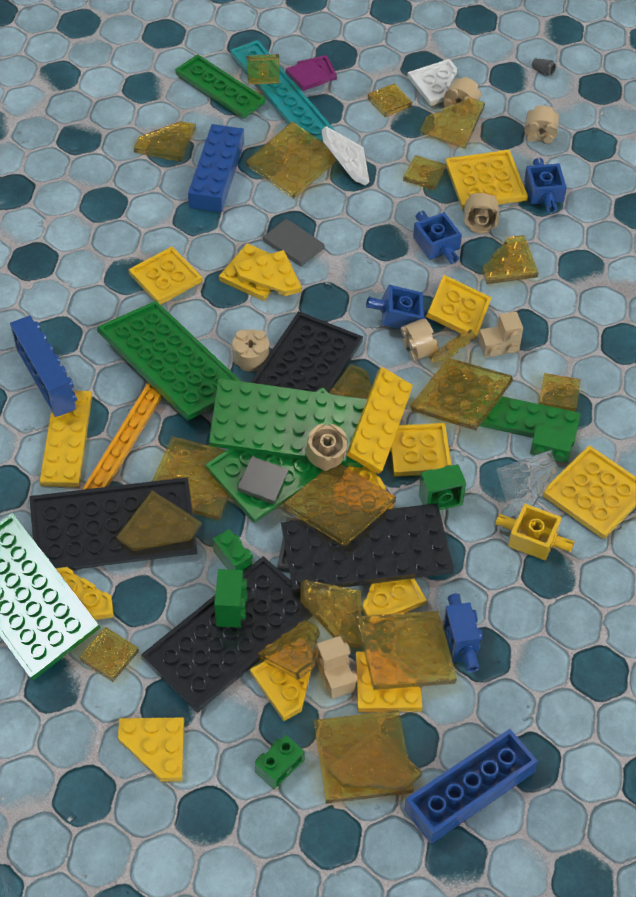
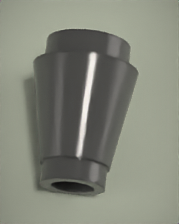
(545, 66)

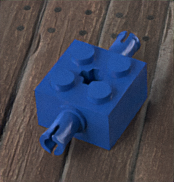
(545, 184)
(437, 236)
(399, 306)
(462, 632)

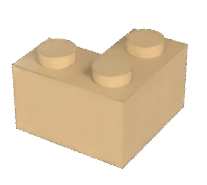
(503, 338)
(334, 667)

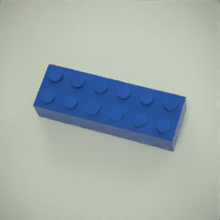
(216, 168)
(44, 366)
(470, 786)

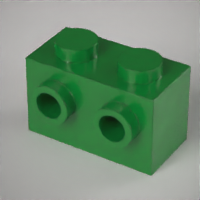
(554, 440)
(231, 551)
(279, 761)

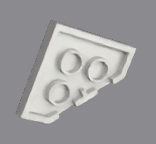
(433, 80)
(348, 154)

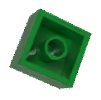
(443, 487)
(230, 598)

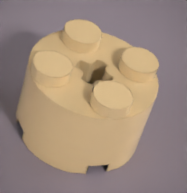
(460, 90)
(542, 124)
(481, 212)
(419, 339)
(250, 349)
(326, 446)

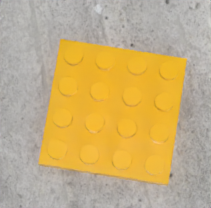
(488, 174)
(594, 492)

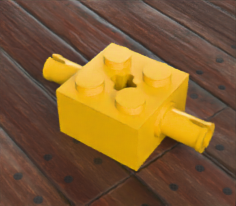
(535, 532)

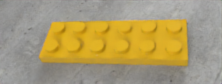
(379, 420)
(66, 445)

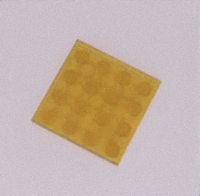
(292, 160)
(461, 393)
(188, 459)
(340, 503)
(406, 650)
(339, 735)

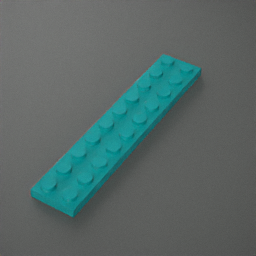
(284, 96)

